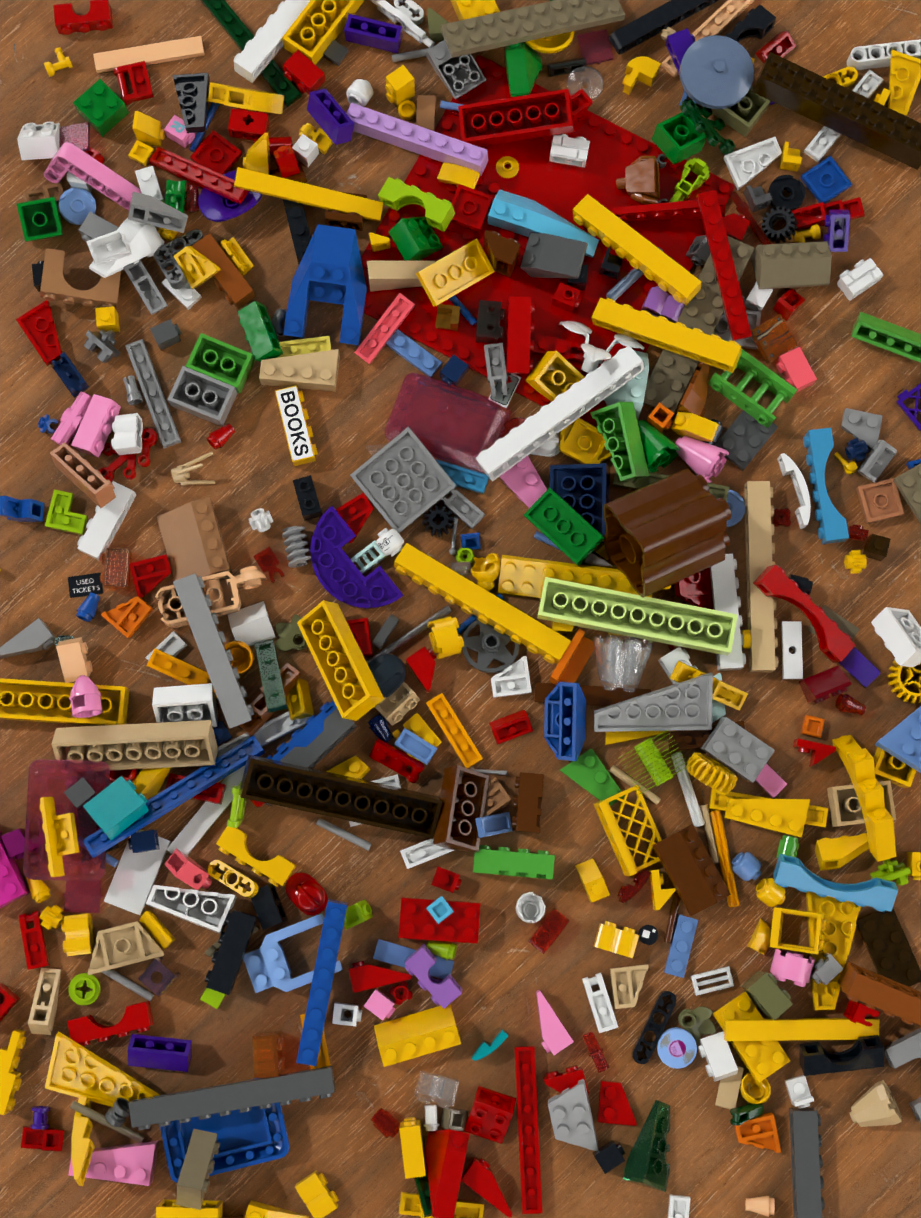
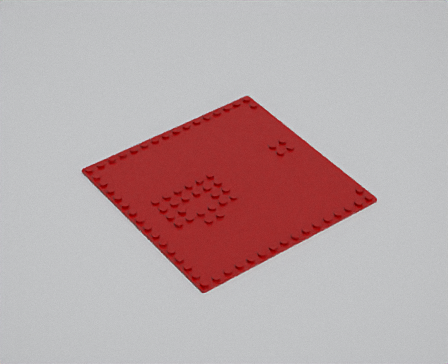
(559, 190)

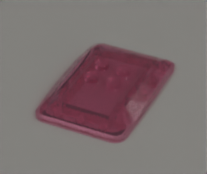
(447, 419)
(52, 779)

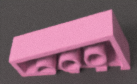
(124, 1163)

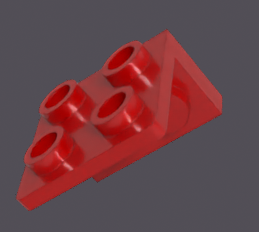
(490, 1114)

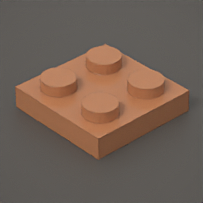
(880, 501)

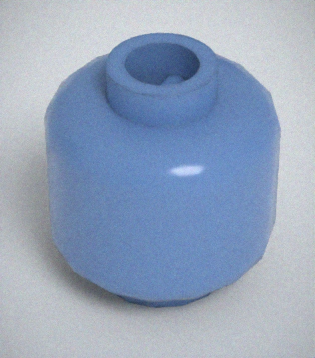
(746, 866)

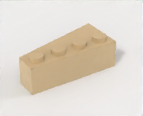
(306, 371)

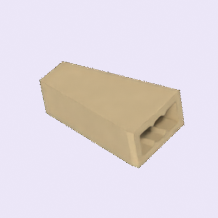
(394, 274)

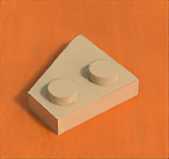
(627, 984)

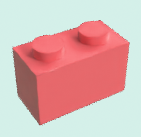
(796, 369)

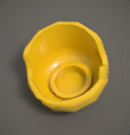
(754, 1092)

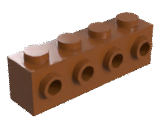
(228, 278)

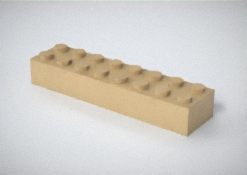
(139, 744)

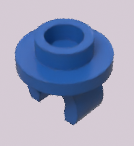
(44, 424)

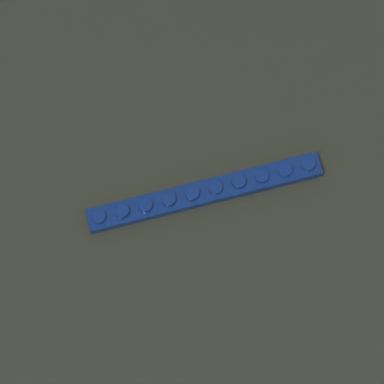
(180, 793)

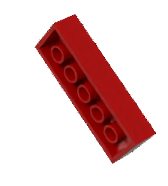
(517, 118)

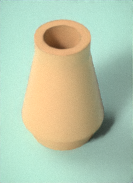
(760, 1205)

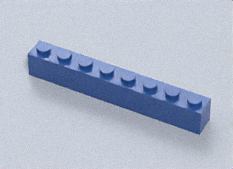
(322, 982)

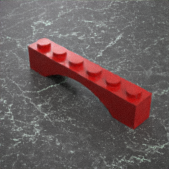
(831, 639)

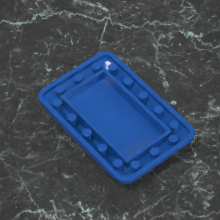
(243, 1139)

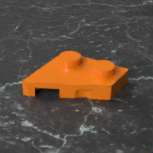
(128, 616)
(759, 1132)

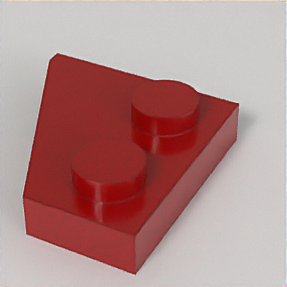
(614, 1105)

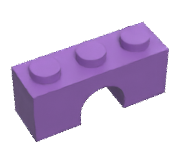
(443, 990)

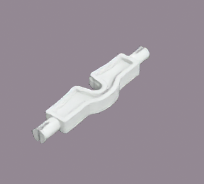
(408, 26)

